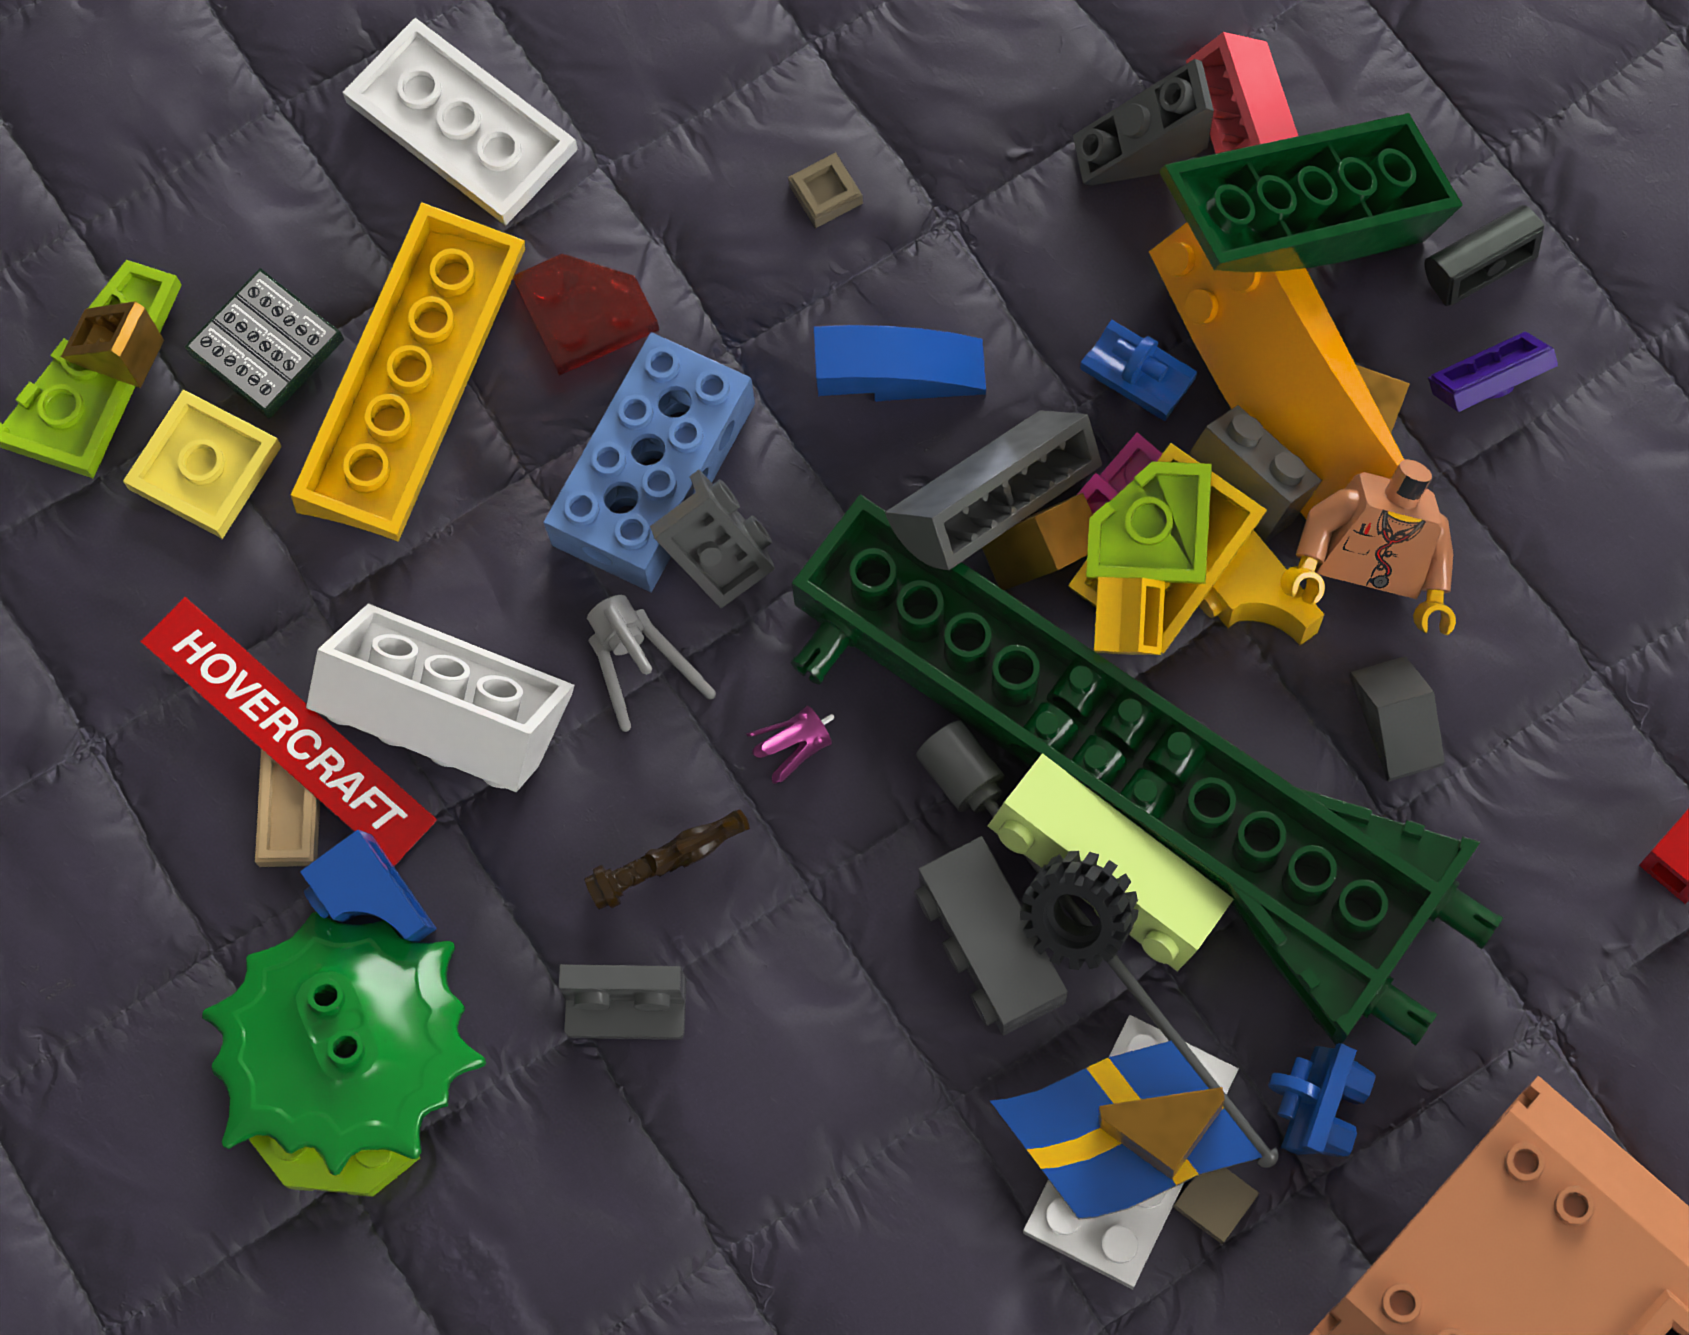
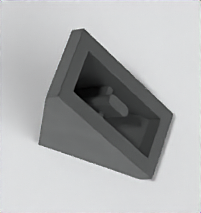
(1400, 717)

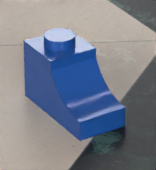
(361, 880)

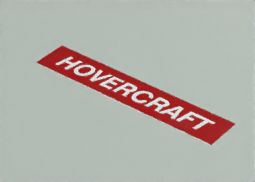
(288, 730)

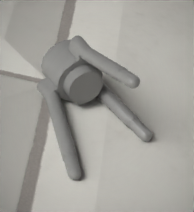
(621, 630)

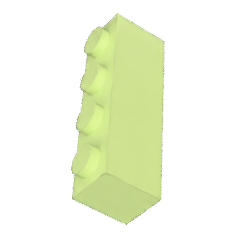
(1059, 814)

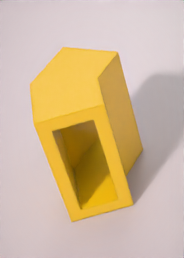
(1129, 616)

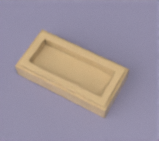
(285, 819)

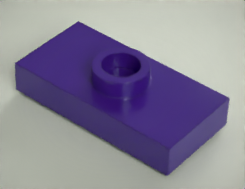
(1492, 371)

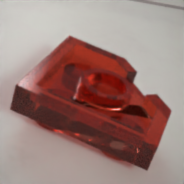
(583, 309)

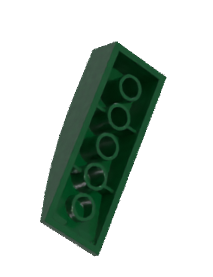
(1314, 197)

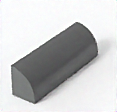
(995, 488)

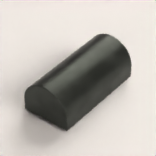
(1485, 255)

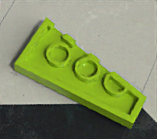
(75, 410)

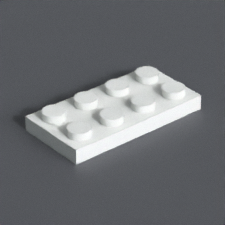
(460, 121)
(1122, 1240)

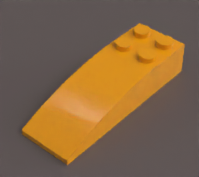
(1280, 362)

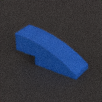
(897, 362)

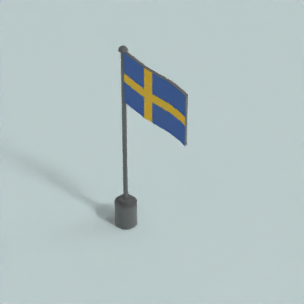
(1062, 1120)

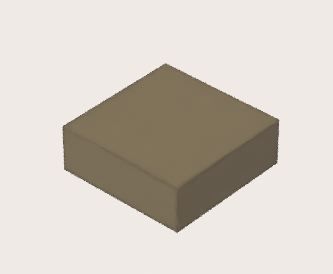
(825, 190)
(1216, 1202)

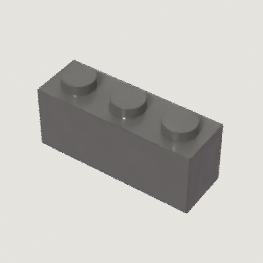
(988, 937)

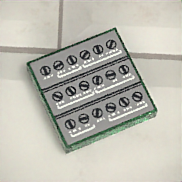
(264, 343)

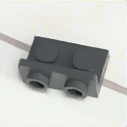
(715, 541)
(624, 1001)

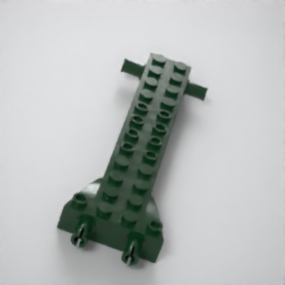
(1310, 875)

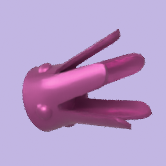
(803, 729)

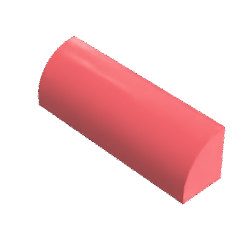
(1244, 93)

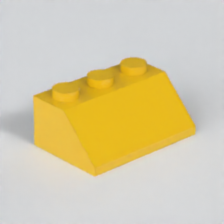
(1230, 524)

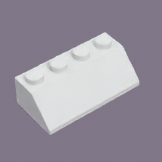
(438, 696)

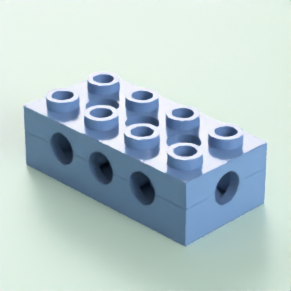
(637, 429)

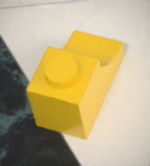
(1253, 592)

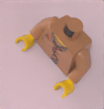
(1381, 538)

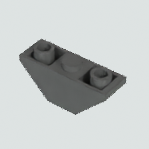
(1149, 130)

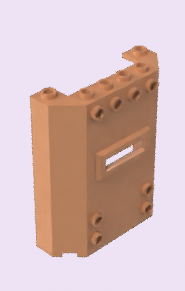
(1532, 1238)

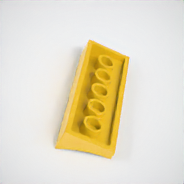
(407, 373)

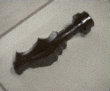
(684, 850)

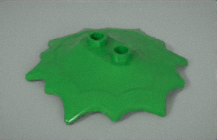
(285, 1042)

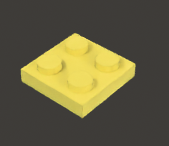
(202, 463)

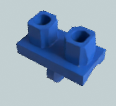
(1138, 370)
(1313, 1096)

